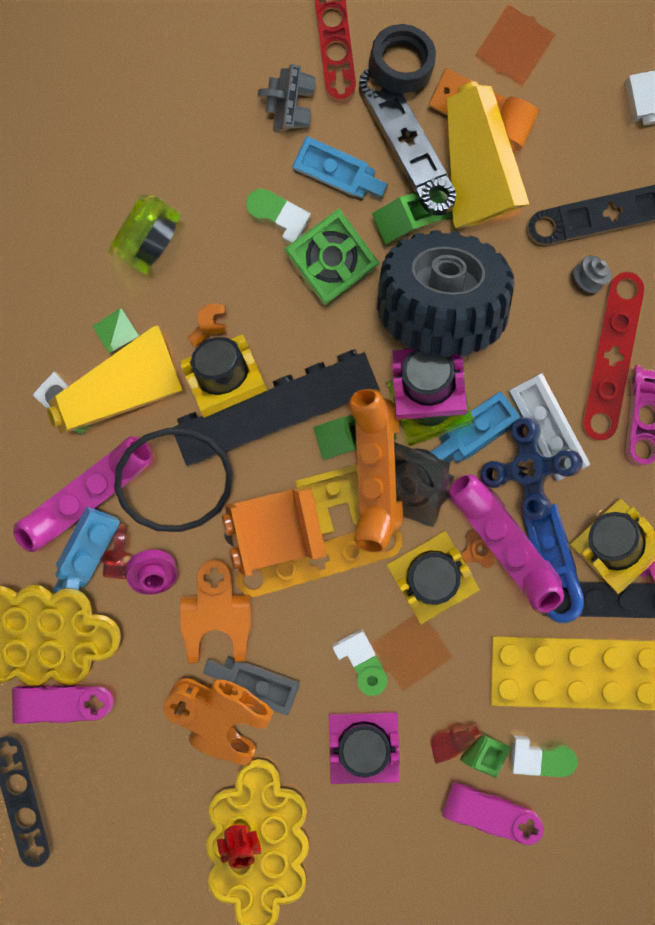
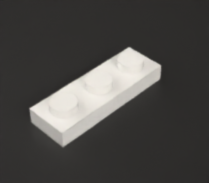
(539, 403)

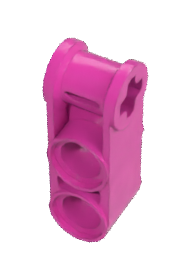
(641, 396)
(58, 704)
(491, 814)

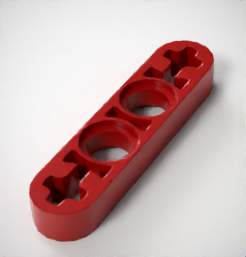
(331, 35)

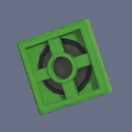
(329, 258)

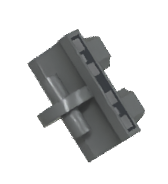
(282, 98)

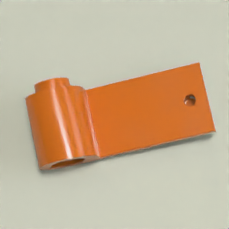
(515, 112)

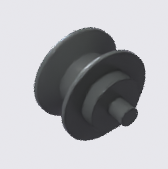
(592, 274)

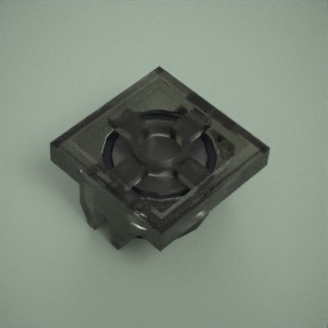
(419, 479)

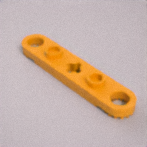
(343, 556)

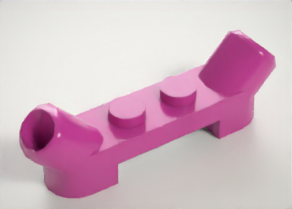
(87, 490)
(508, 543)

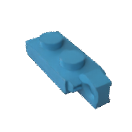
(338, 169)
(490, 422)
(85, 549)

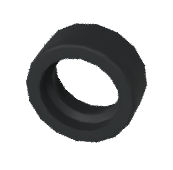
(406, 36)

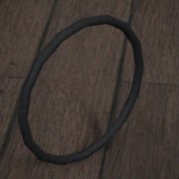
(163, 432)

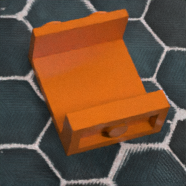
(273, 529)

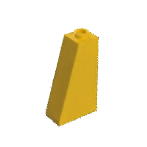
(481, 158)
(123, 382)

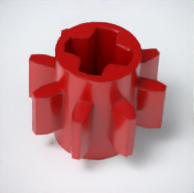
(239, 846)

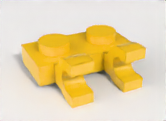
(332, 490)

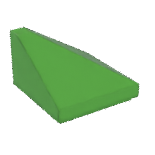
(115, 331)
(486, 756)

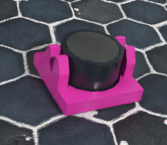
(428, 383)
(364, 749)

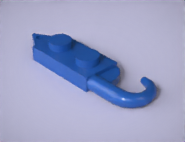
(552, 543)

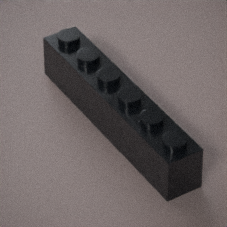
(279, 407)

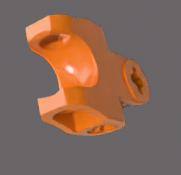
(215, 610)
(214, 713)

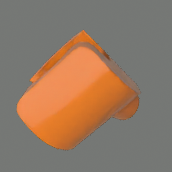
(207, 324)

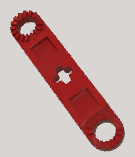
(617, 331)

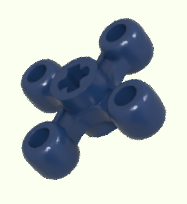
(543, 465)

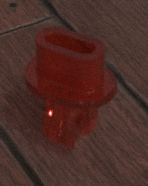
(117, 559)
(453, 742)

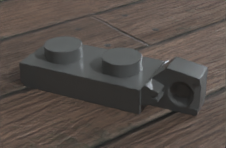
(267, 686)

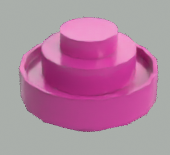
(151, 572)

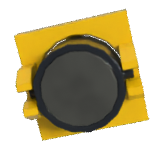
(221, 375)
(618, 544)
(433, 577)

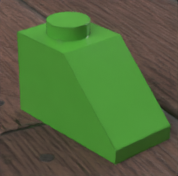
(408, 217)
(337, 437)

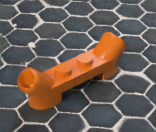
(375, 432)

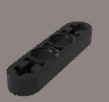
(26, 799)

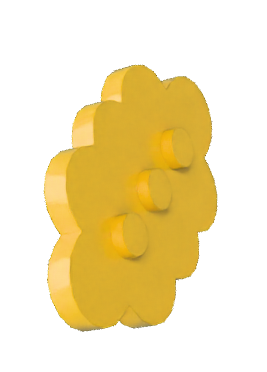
(51, 636)
(278, 819)

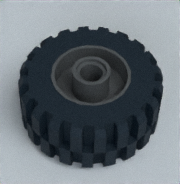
(445, 293)

